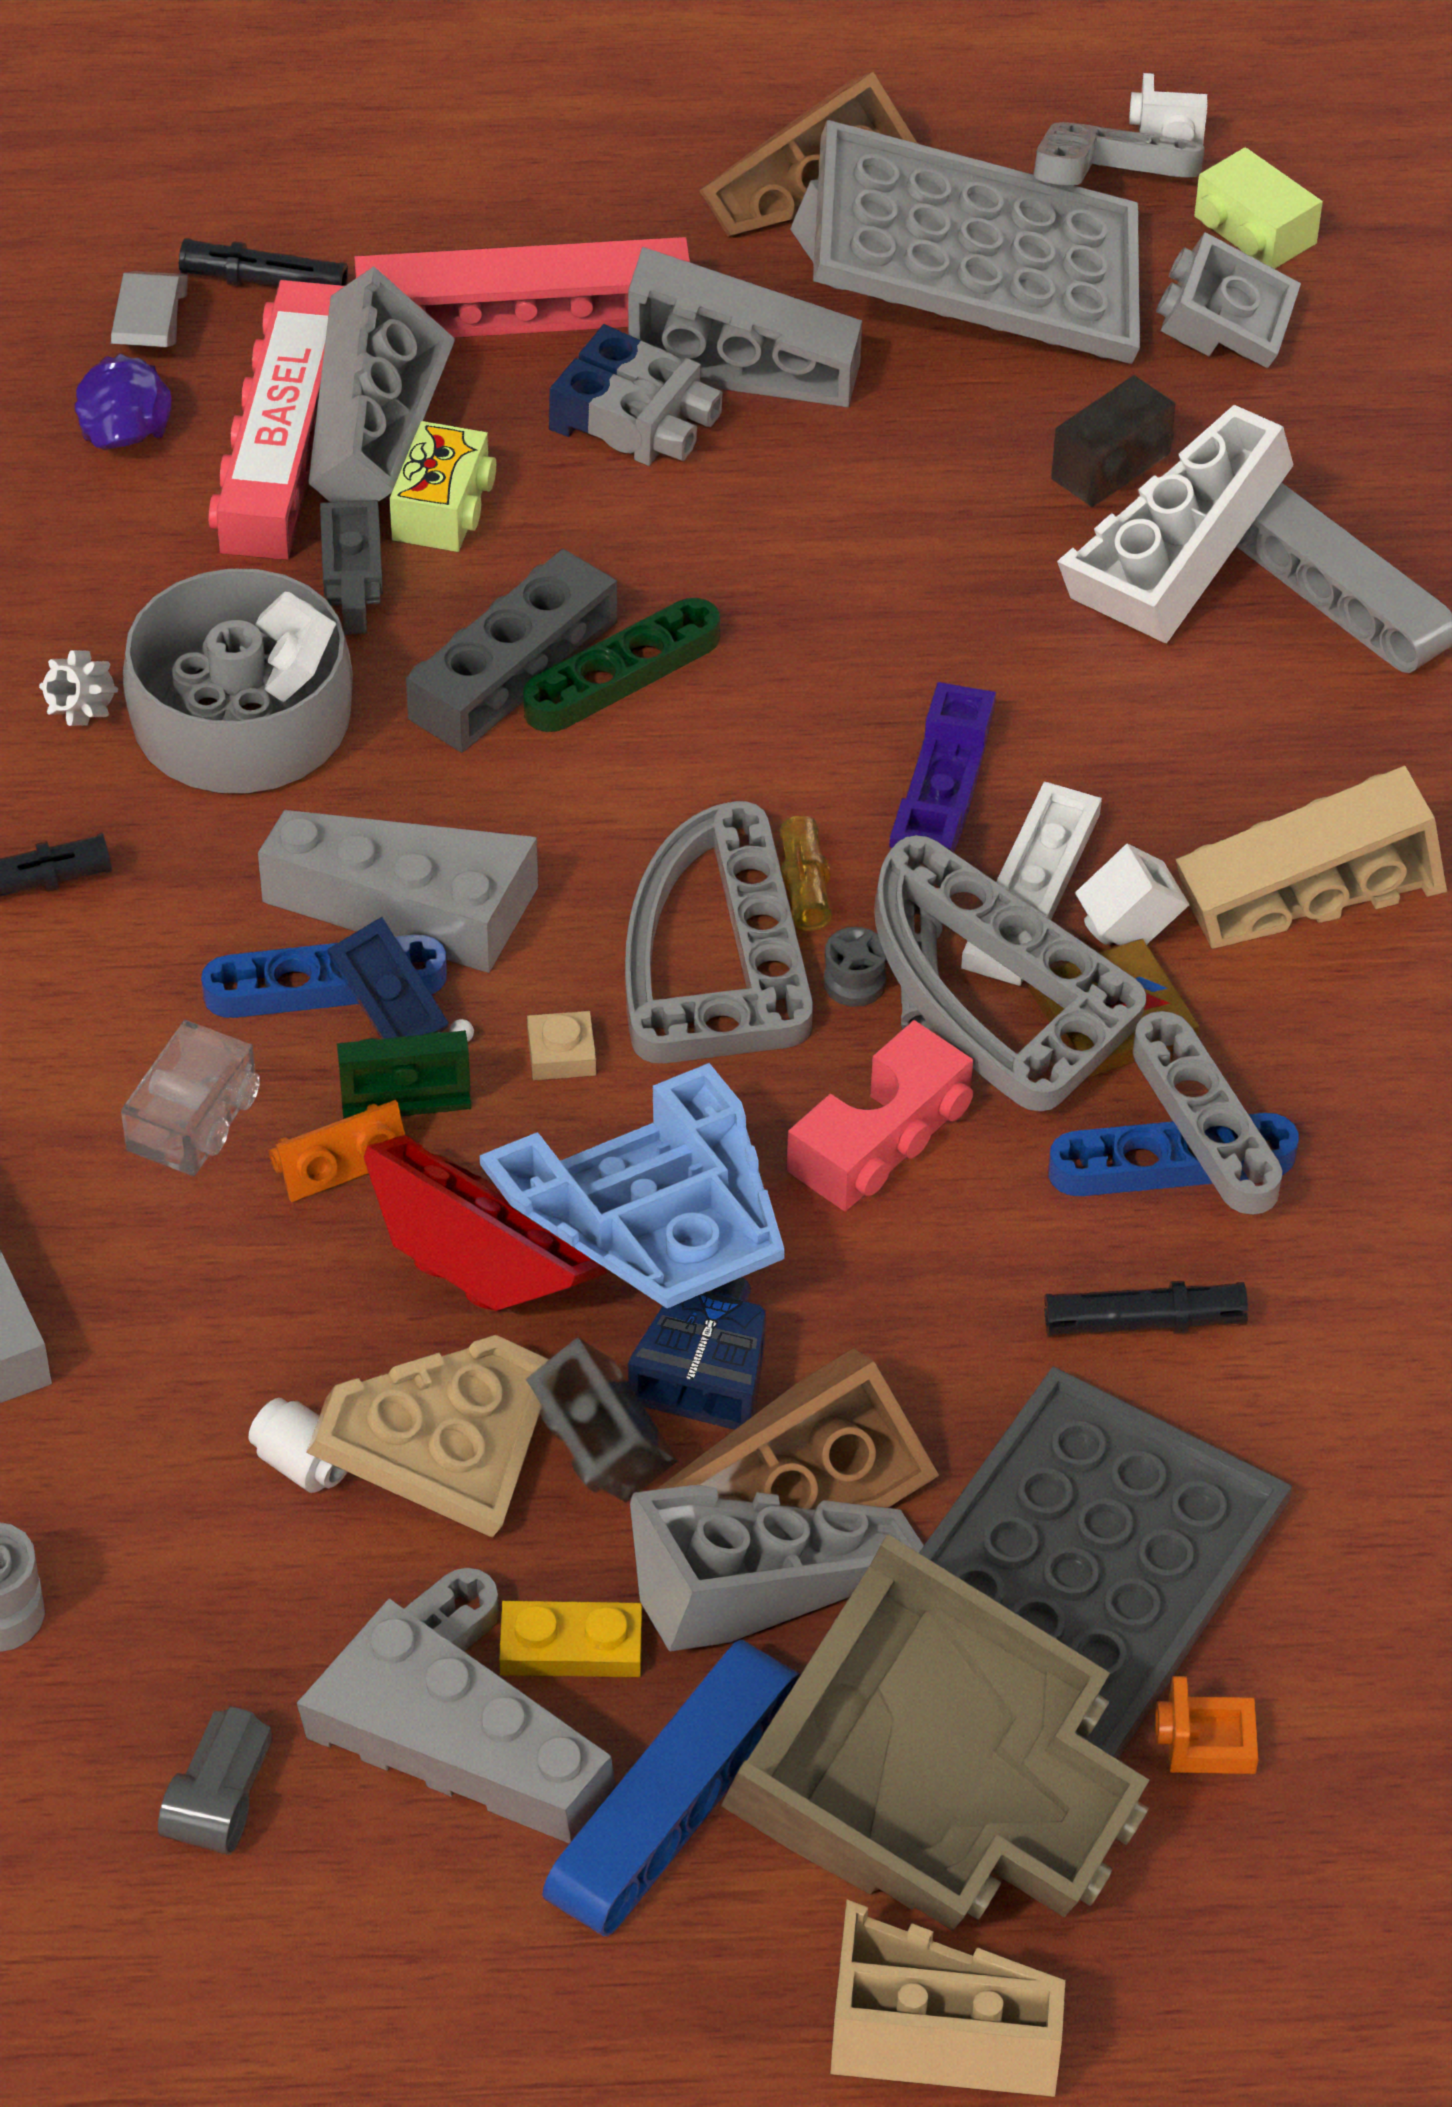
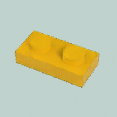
(570, 1639)

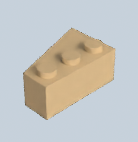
(942, 2014)

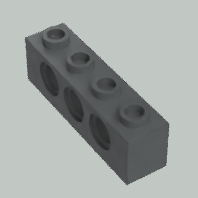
(521, 634)

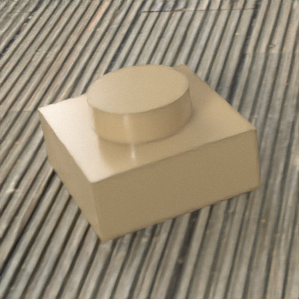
(561, 1045)

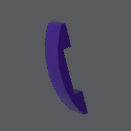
(946, 766)

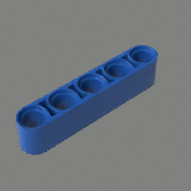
(669, 1790)

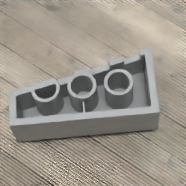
(373, 387)

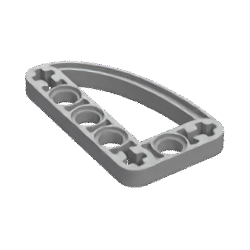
(752, 1007)
(992, 1059)

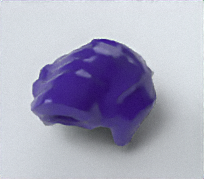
(122, 402)

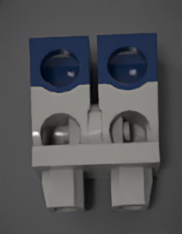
(633, 397)

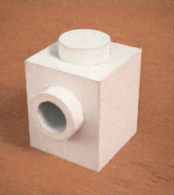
(1130, 898)

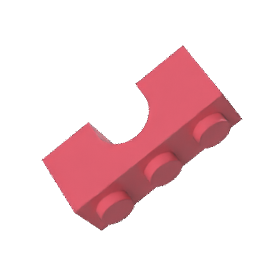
(852, 1150)

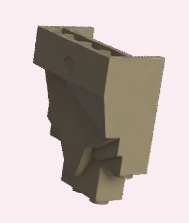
(942, 1751)

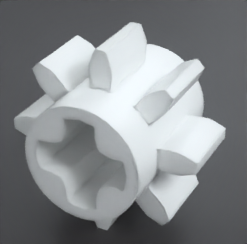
(78, 687)

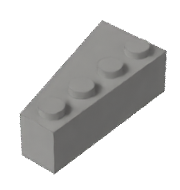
(744, 332)
(418, 877)
(443, 1717)

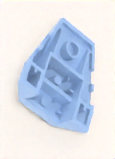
(660, 1205)

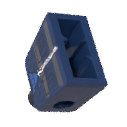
(703, 1357)

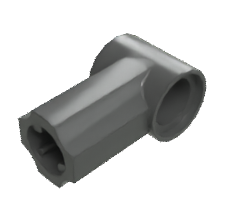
(212, 1798)

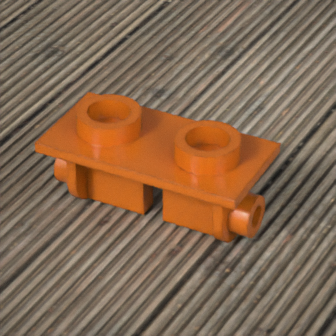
(333, 1151)

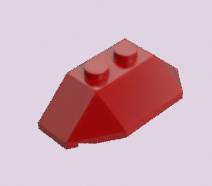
(467, 1229)

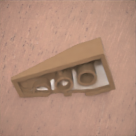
(775, 175)
(820, 1441)

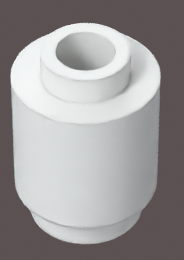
(282, 1438)

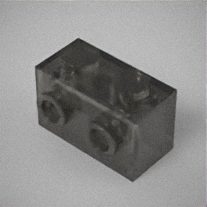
(1113, 440)
(600, 1421)

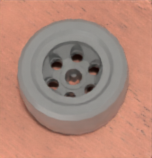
(205, 644)

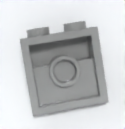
(1227, 301)

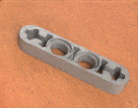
(1212, 1109)

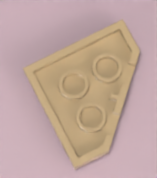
(439, 1430)

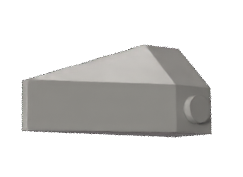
(738, 1566)

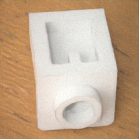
(300, 639)

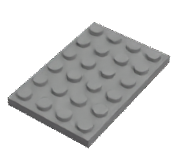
(977, 242)

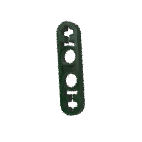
(554, 707)

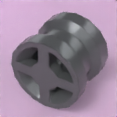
(854, 967)

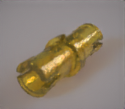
(805, 873)

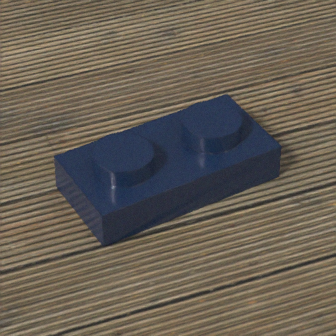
(386, 983)

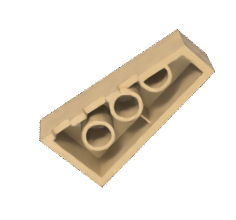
(1316, 861)

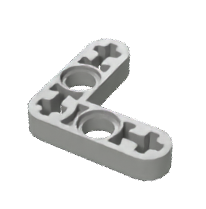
(1073, 147)

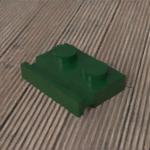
(417, 1071)

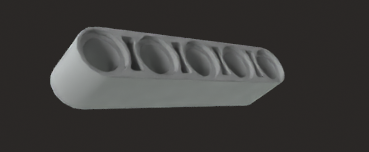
(1348, 581)

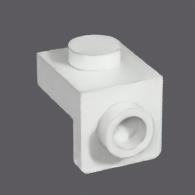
(1168, 112)

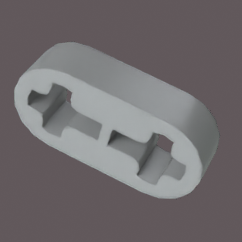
(465, 1624)

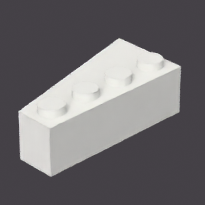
(1182, 528)

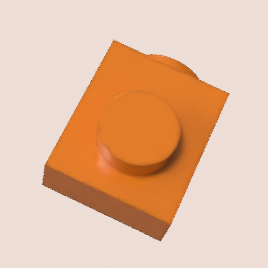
(1207, 1732)

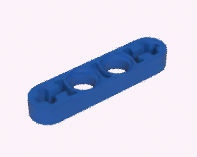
(323, 990)
(1175, 1164)

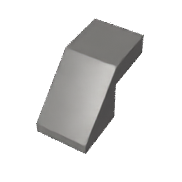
(148, 308)

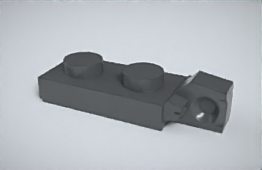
(351, 559)

